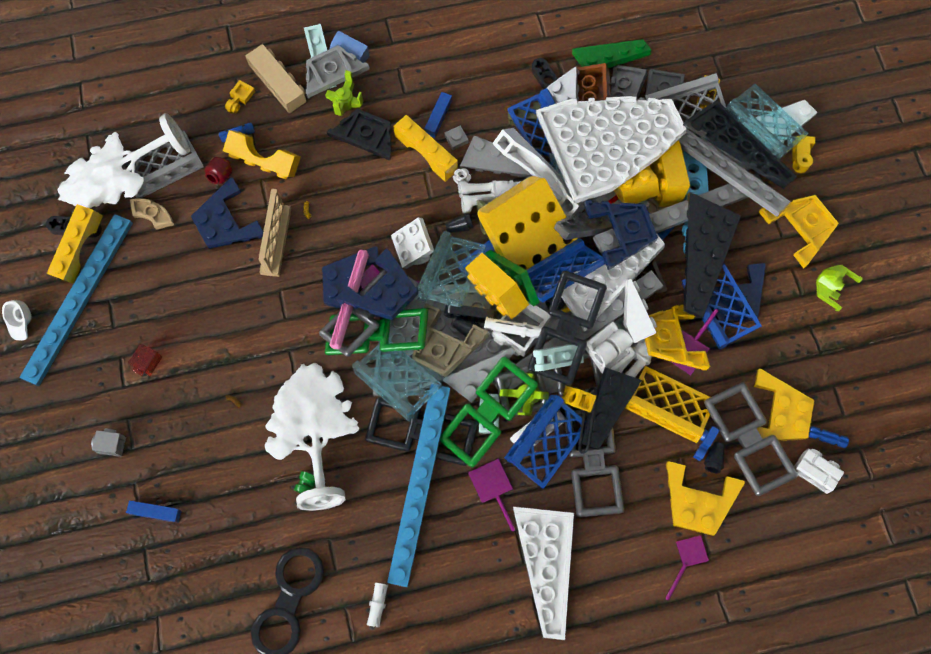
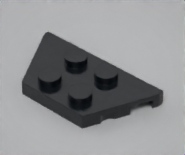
(365, 132)

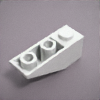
(635, 315)

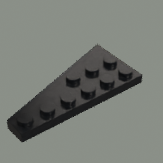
(706, 248)

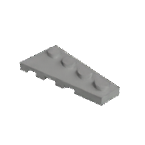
(485, 156)

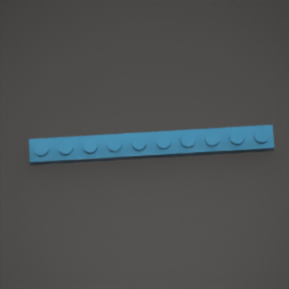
(76, 300)
(418, 488)

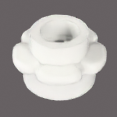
(459, 172)

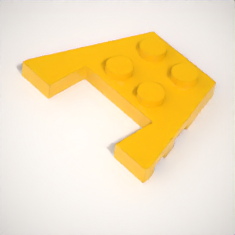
(810, 220)
(669, 341)
(789, 412)
(699, 509)

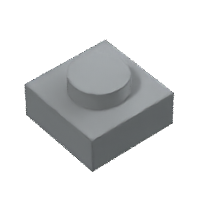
(456, 137)

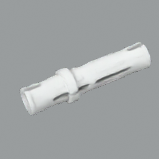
(512, 327)

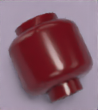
(218, 170)

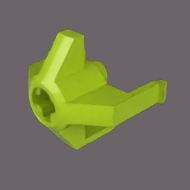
(343, 97)
(830, 281)
(533, 399)

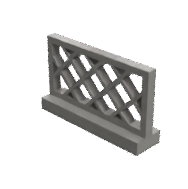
(689, 89)
(166, 173)

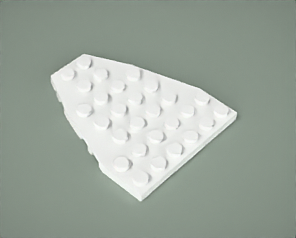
(608, 140)

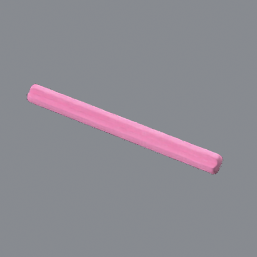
(346, 309)

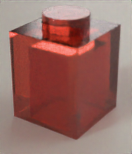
(144, 360)

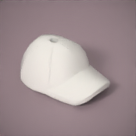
(17, 317)

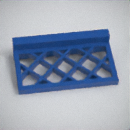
(544, 99)
(565, 259)
(714, 328)
(534, 430)

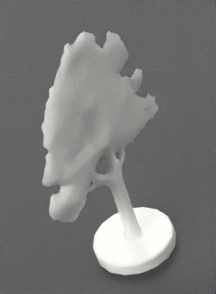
(102, 176)
(310, 408)

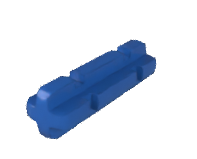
(248, 128)
(828, 437)

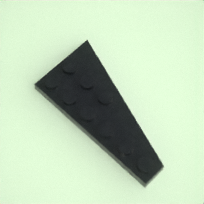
(730, 135)

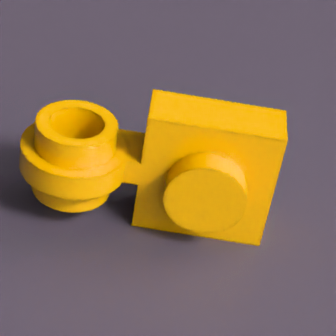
(240, 93)

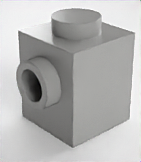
(108, 442)

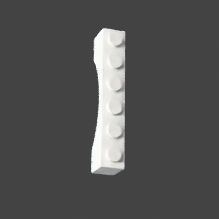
(516, 148)

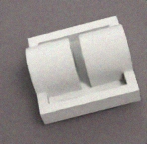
(413, 244)
(610, 347)

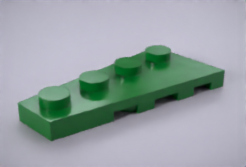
(611, 54)
(518, 274)

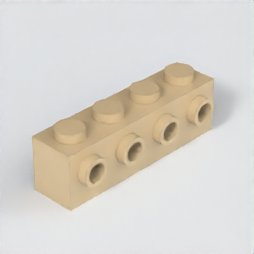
(276, 78)

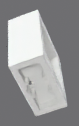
(533, 312)

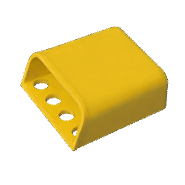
(524, 221)

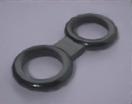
(287, 601)

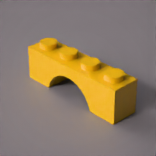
(414, 136)
(241, 146)
(66, 259)

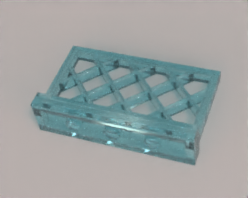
(759, 129)
(435, 268)
(386, 391)

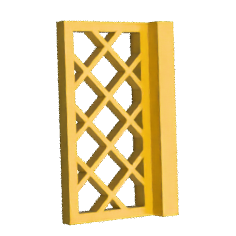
(664, 418)

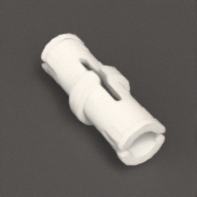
(377, 604)

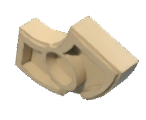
(152, 211)

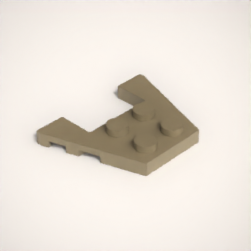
(442, 351)

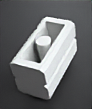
(818, 470)

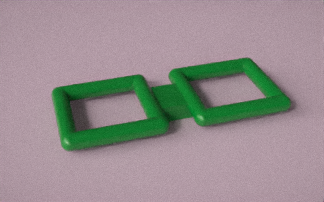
(382, 334)
(488, 412)

